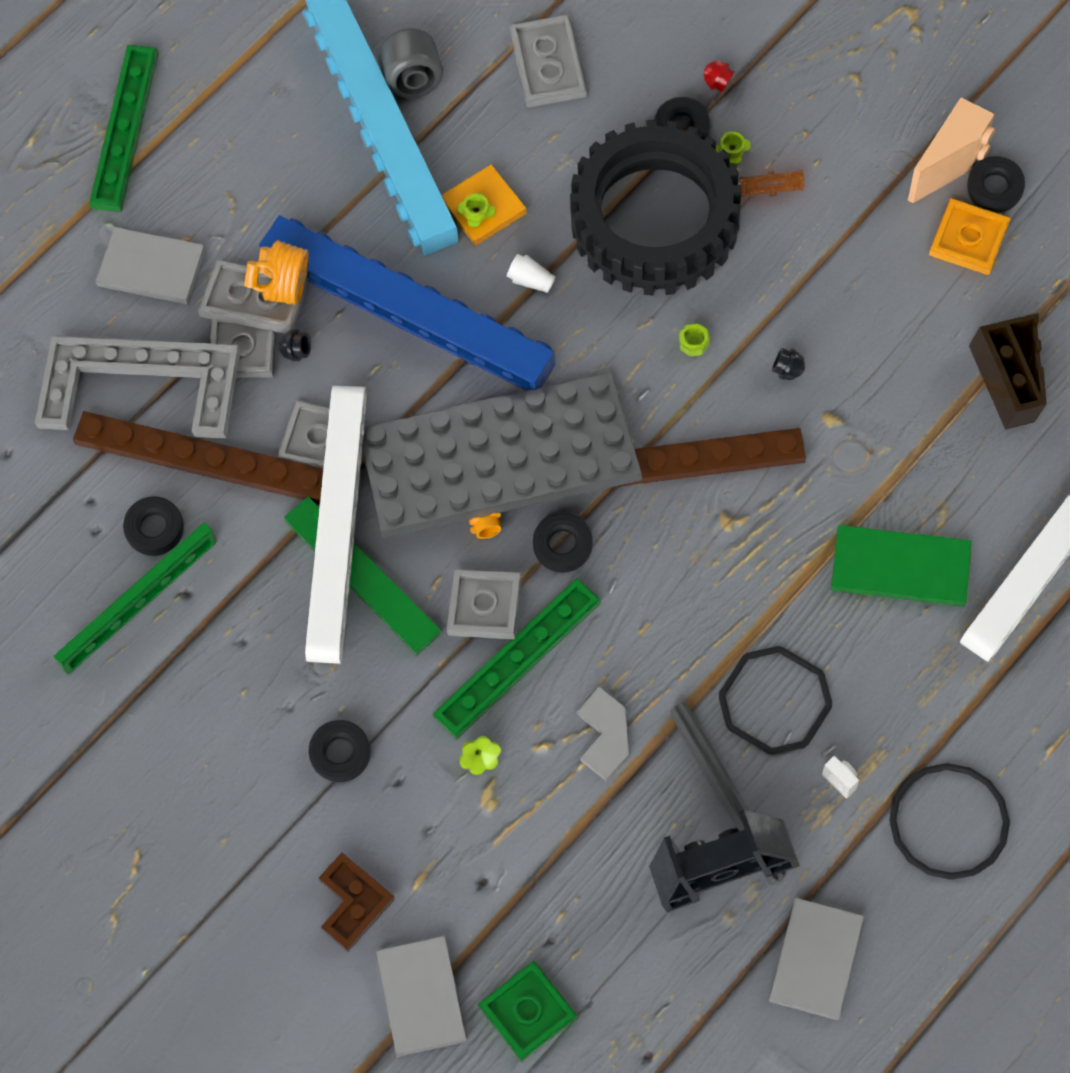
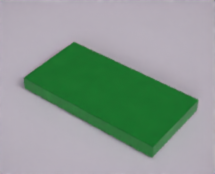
(901, 565)

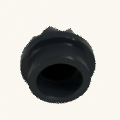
(295, 345)
(788, 364)

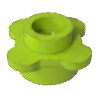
(736, 140)
(472, 202)

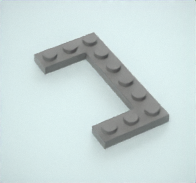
(71, 355)

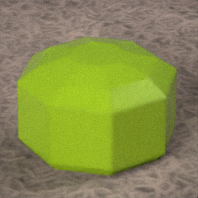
(694, 339)

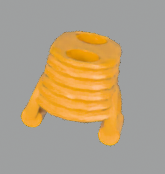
(285, 266)

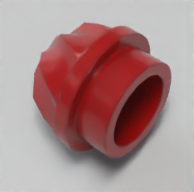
(717, 75)

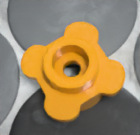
(486, 526)

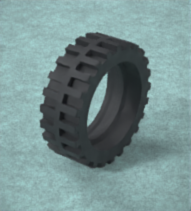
(662, 150)

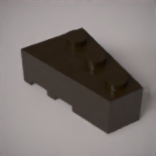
(1012, 368)

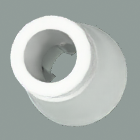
(530, 274)

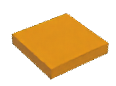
(489, 183)
(969, 236)

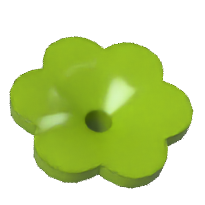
(479, 755)

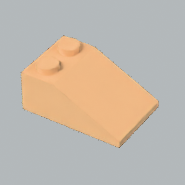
(954, 149)

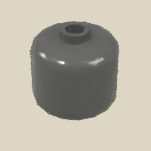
(411, 63)

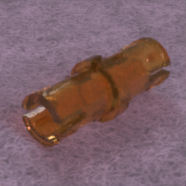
(792, 180)

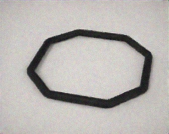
(789, 747)

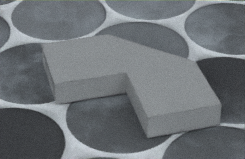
(611, 747)

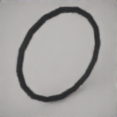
(938, 873)

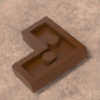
(362, 901)

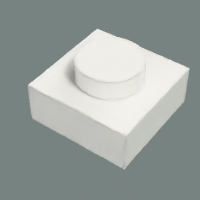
(841, 776)

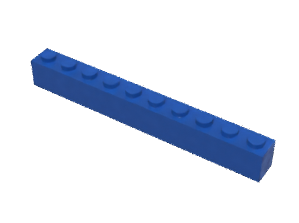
(417, 308)

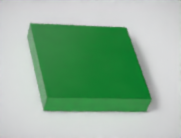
(527, 1011)

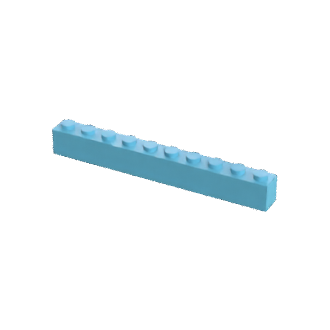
(382, 125)

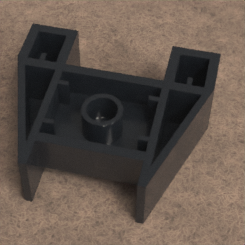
(733, 856)

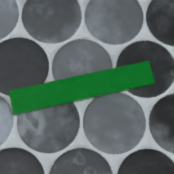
(123, 128)
(372, 585)
(135, 598)
(516, 658)

